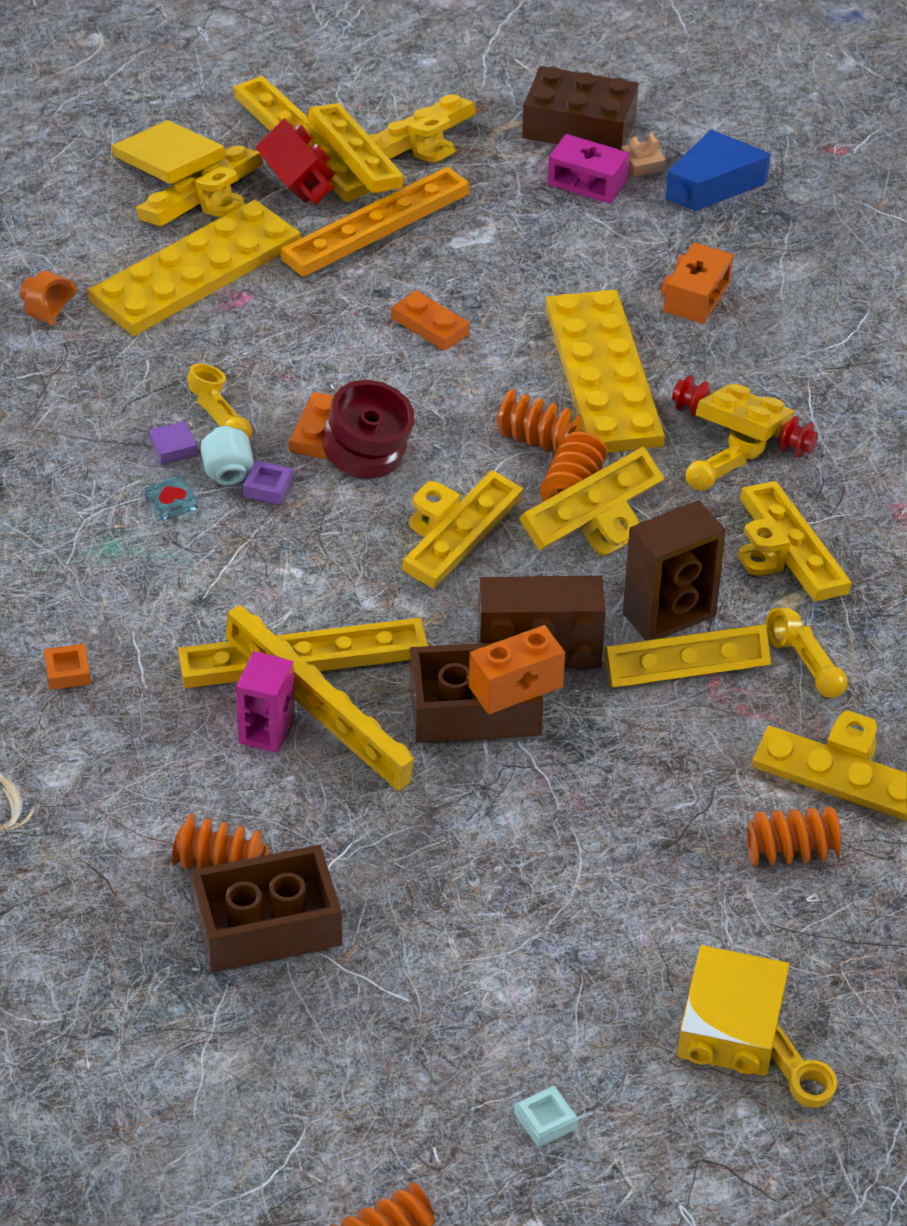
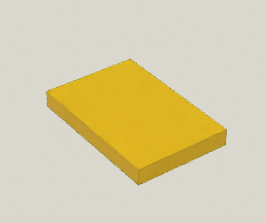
(169, 151)

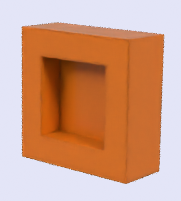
(67, 666)

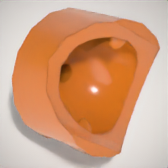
(46, 295)

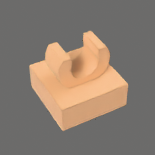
(645, 156)

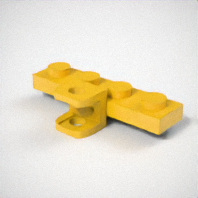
(425, 130)
(206, 187)
(595, 505)
(455, 525)
(788, 540)
(840, 767)

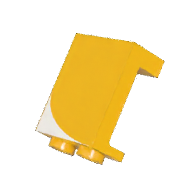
(732, 1010)

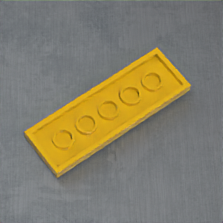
(193, 267)
(604, 370)

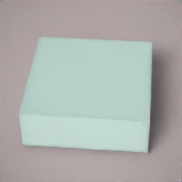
(546, 1116)

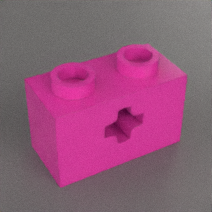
(588, 168)
(265, 701)

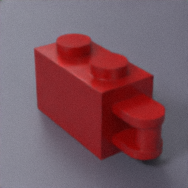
(297, 162)

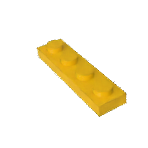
(355, 147)
(687, 655)

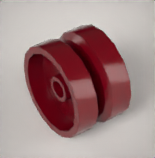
(367, 429)

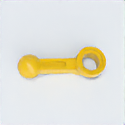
(207, 384)
(703, 474)
(787, 630)
(797, 1070)

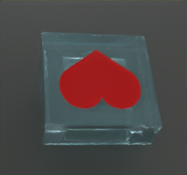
(171, 498)

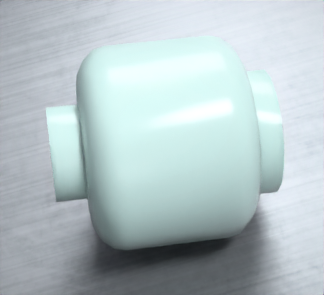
(227, 455)

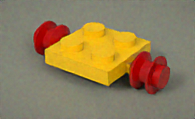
(746, 413)

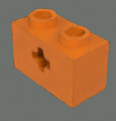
(697, 282)
(516, 669)

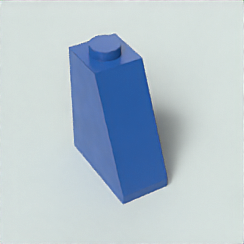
(716, 171)

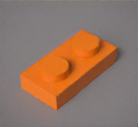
(430, 320)
(310, 427)

